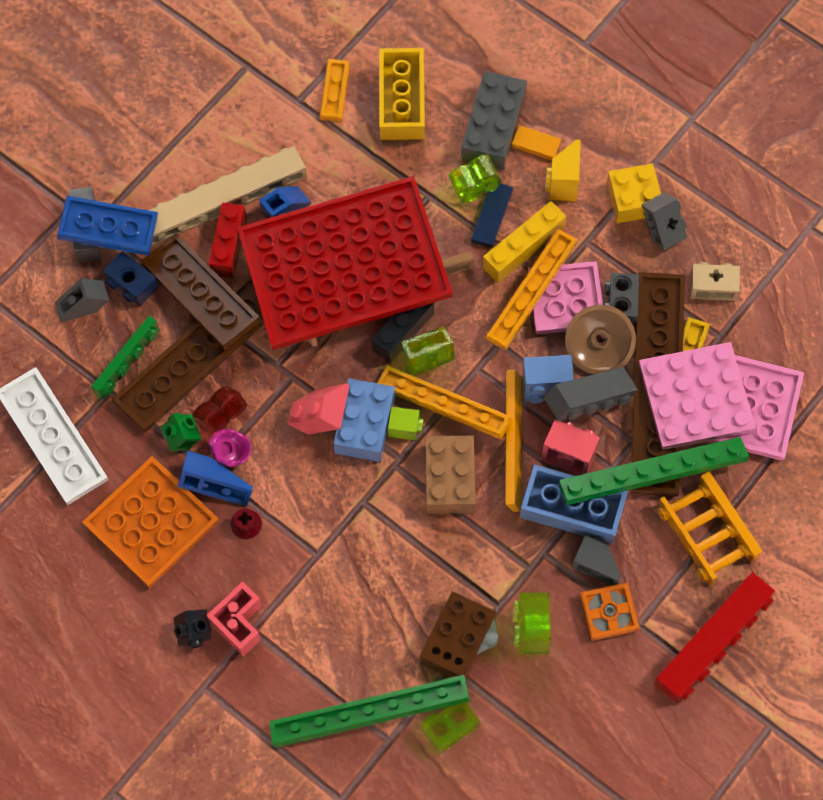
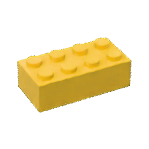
(401, 94)

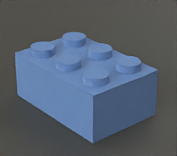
(365, 420)

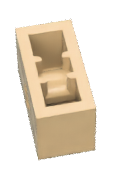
(703, 284)

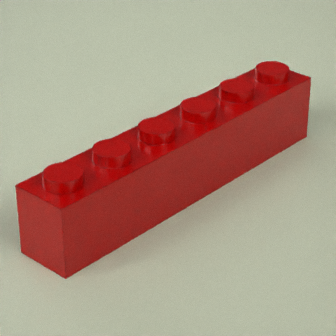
(714, 637)

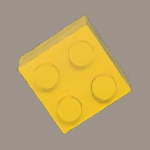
(631, 189)

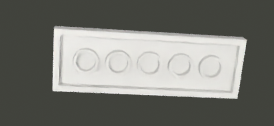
(52, 436)

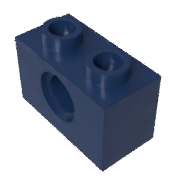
(124, 268)

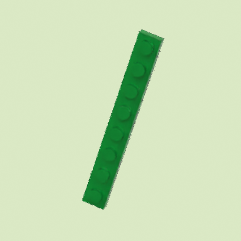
(653, 470)
(369, 711)

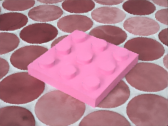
(569, 292)

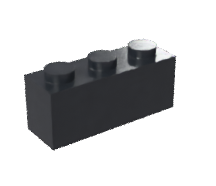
(399, 329)

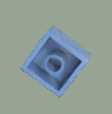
(542, 374)

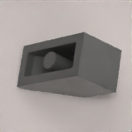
(82, 299)
(596, 561)

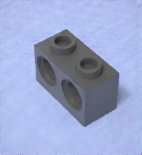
(624, 299)

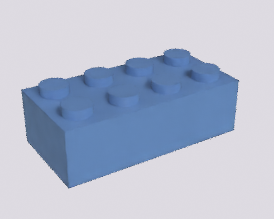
(546, 505)

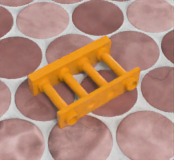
(721, 508)

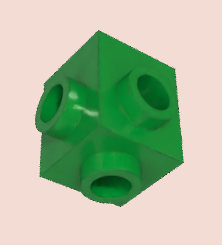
(181, 432)

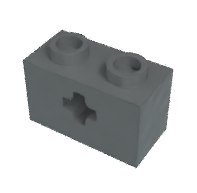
(665, 220)

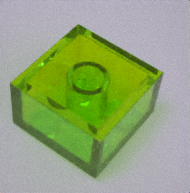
(533, 620)

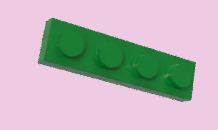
(121, 363)

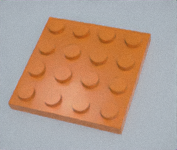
(150, 522)

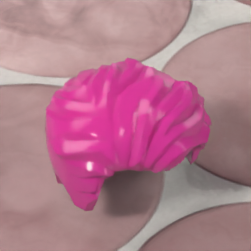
(230, 448)

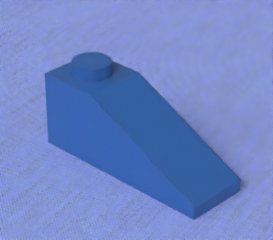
(210, 478)

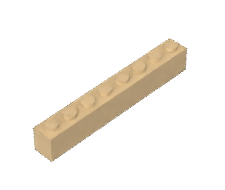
(239, 188)

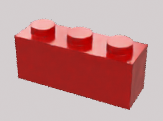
(227, 240)

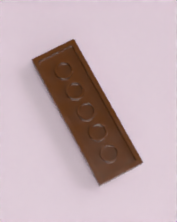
(200, 291)

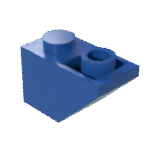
(283, 201)

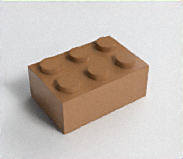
(450, 474)

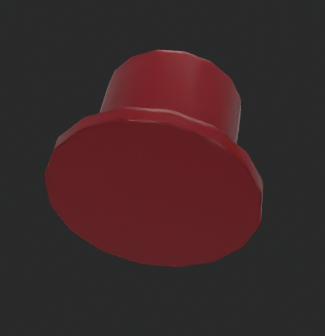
(246, 523)

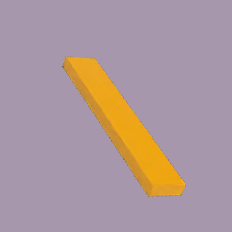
(531, 289)
(446, 403)
(513, 479)

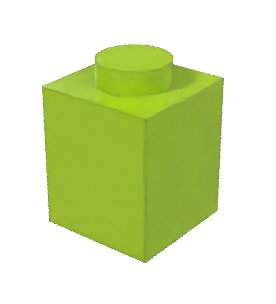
(405, 423)

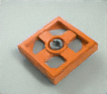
(609, 611)

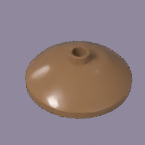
(600, 356)

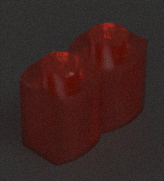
(217, 412)

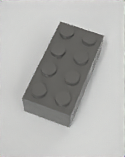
(494, 118)

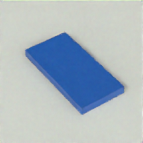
(107, 225)

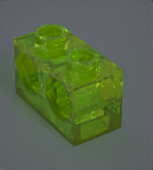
(454, 730)

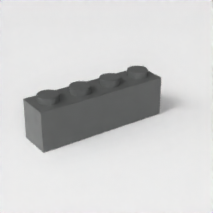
(590, 394)

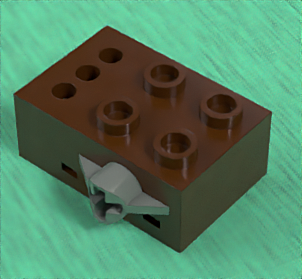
(459, 637)

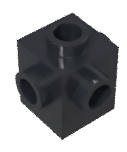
(192, 628)

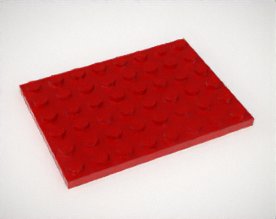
(344, 262)

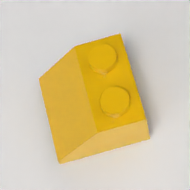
(563, 175)

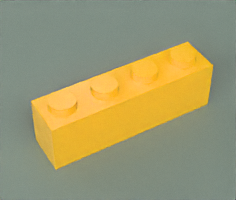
(524, 242)

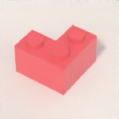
(232, 615)

